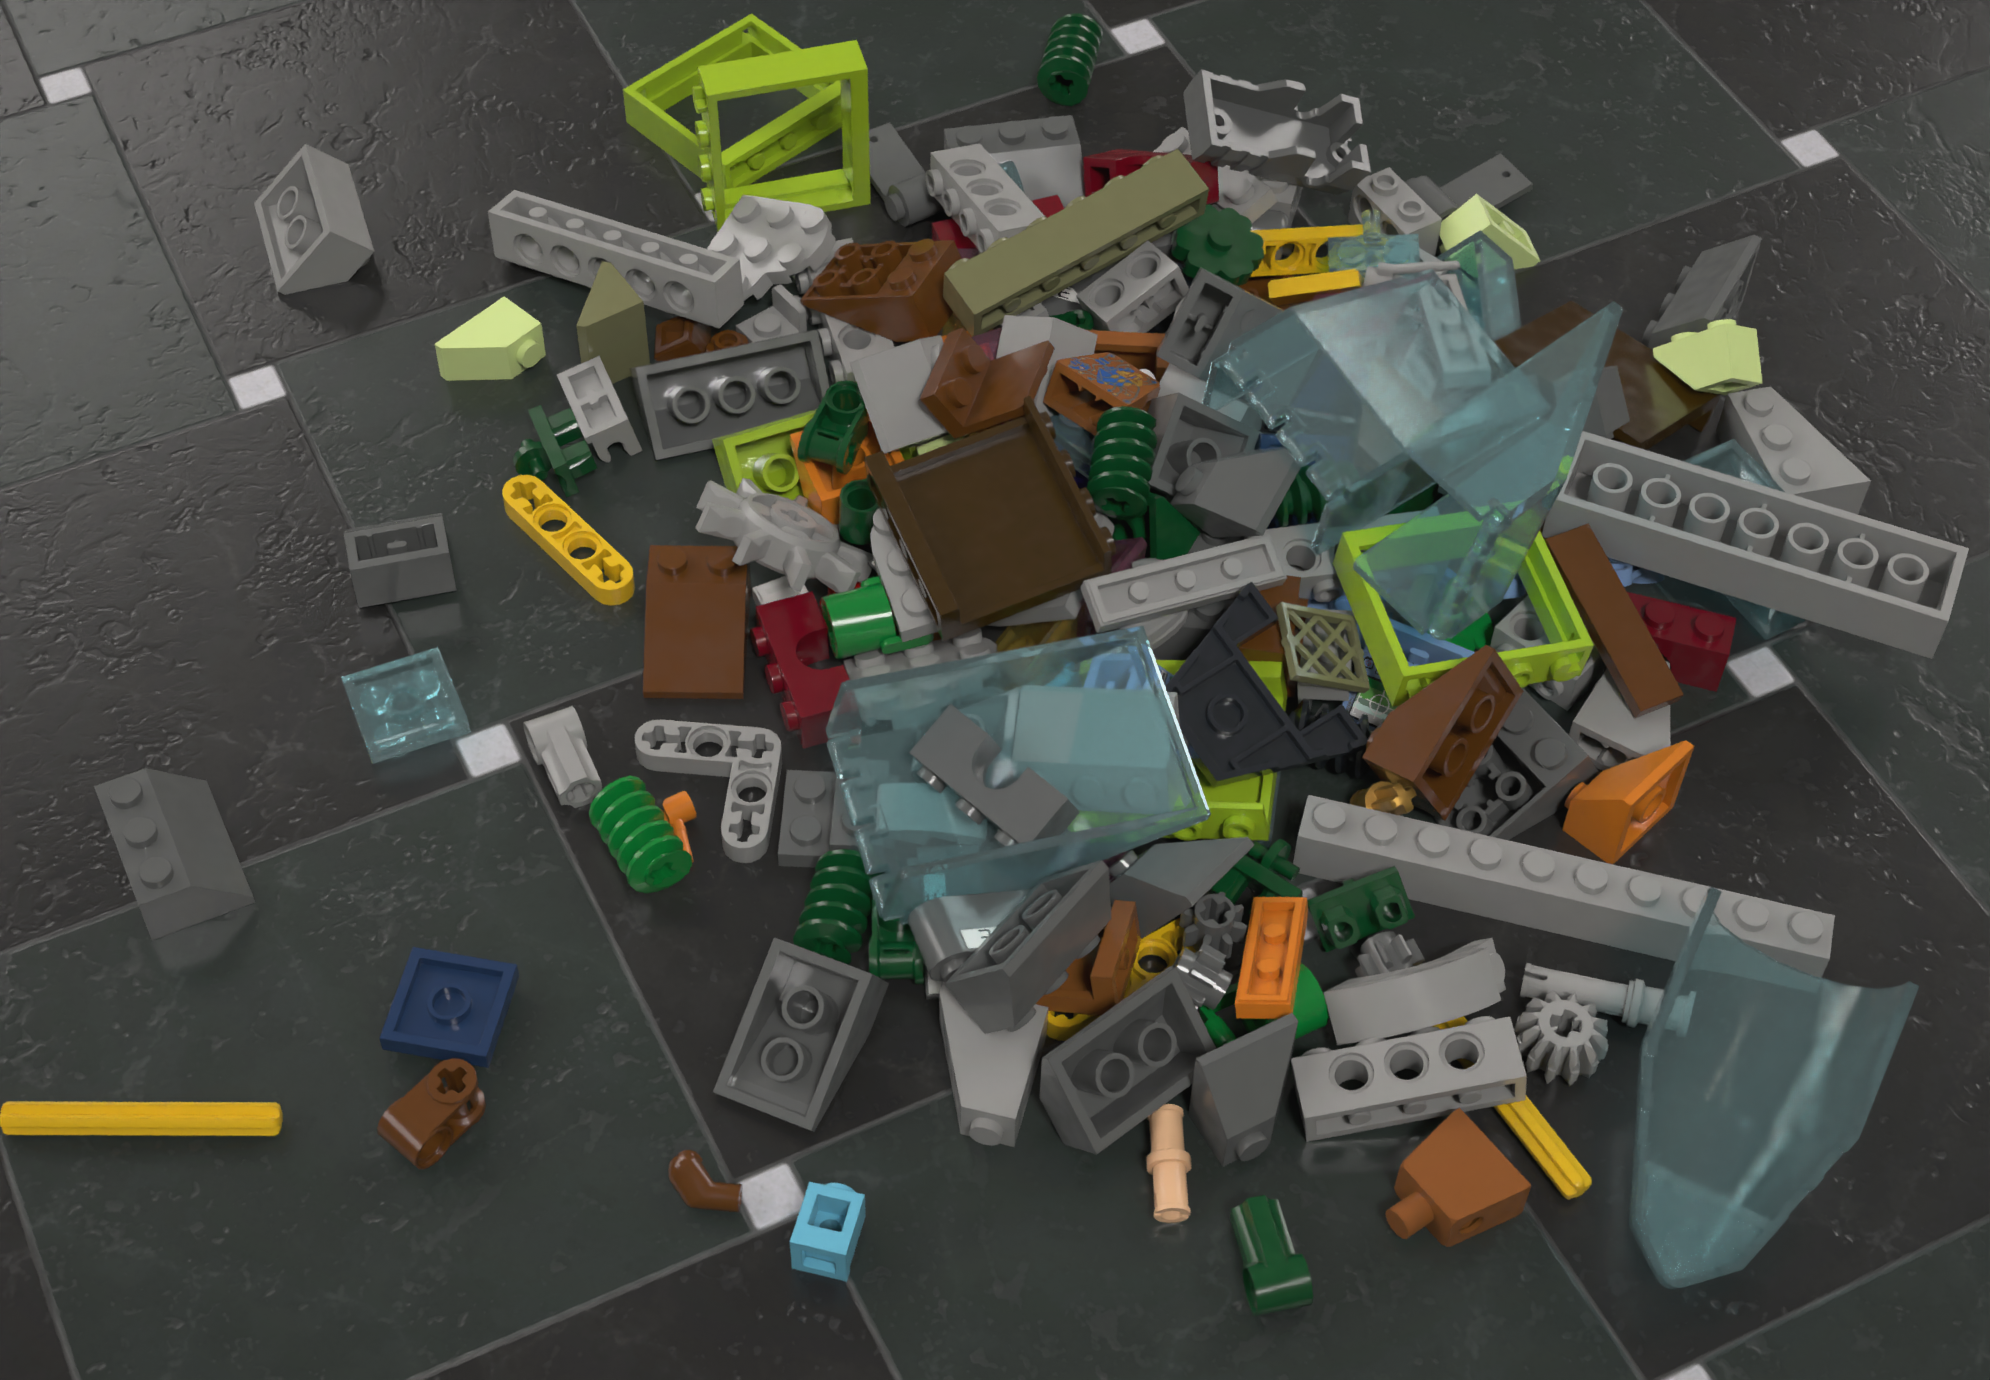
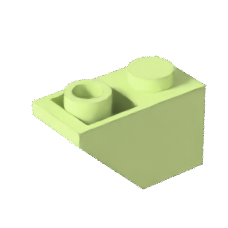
(1715, 359)

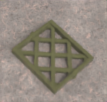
(1290, 642)

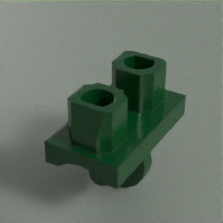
(539, 457)
(1261, 877)
(1360, 909)

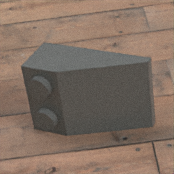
(799, 1034)

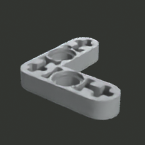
(743, 773)

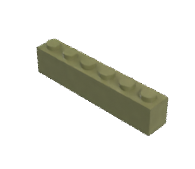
(1074, 242)

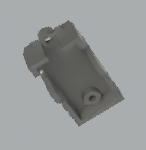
(1268, 136)

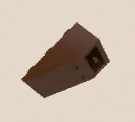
(887, 287)

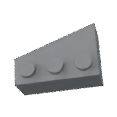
(1791, 449)

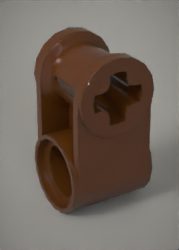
(433, 1116)

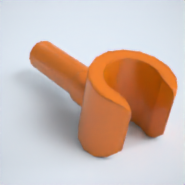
(677, 811)

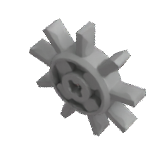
(782, 536)

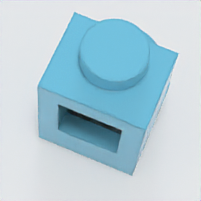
(814, 1242)

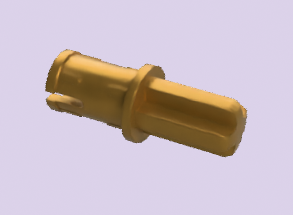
(1385, 798)

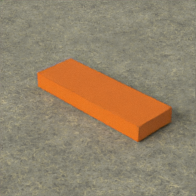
(1272, 958)

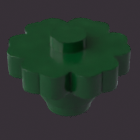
(1219, 244)

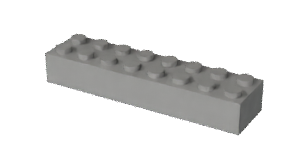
(1761, 544)

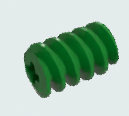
(639, 836)

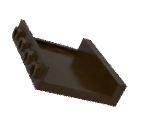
(1654, 395)
(991, 523)

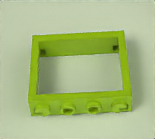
(779, 72)
(762, 149)
(1530, 665)

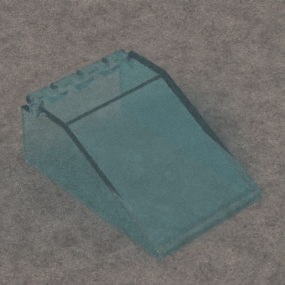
(1357, 385)
(1502, 471)
(1072, 710)

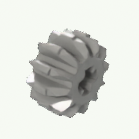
(1561, 1037)

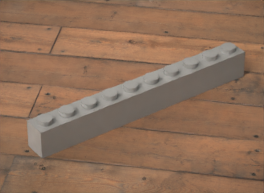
(1546, 886)

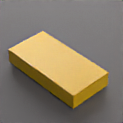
(1306, 287)

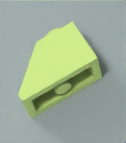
(1481, 215)
(492, 345)

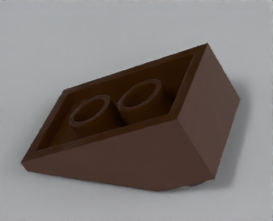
(696, 623)
(1445, 731)

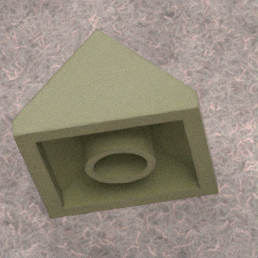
(613, 325)

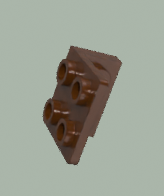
(973, 392)

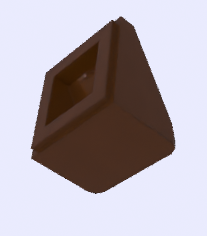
(680, 338)

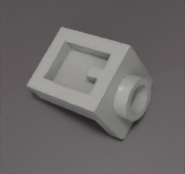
(782, 319)

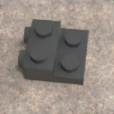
(813, 818)

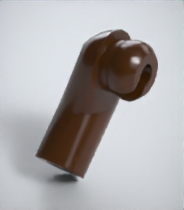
(697, 1186)

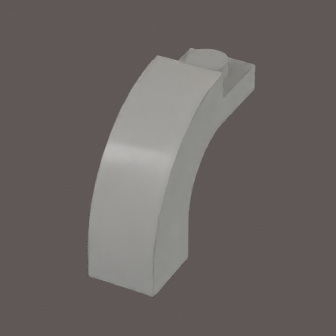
(1417, 995)

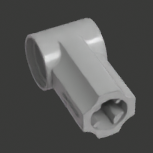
(561, 747)

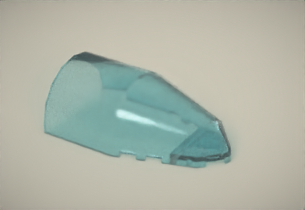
(1746, 1098)

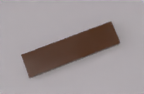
(1613, 622)

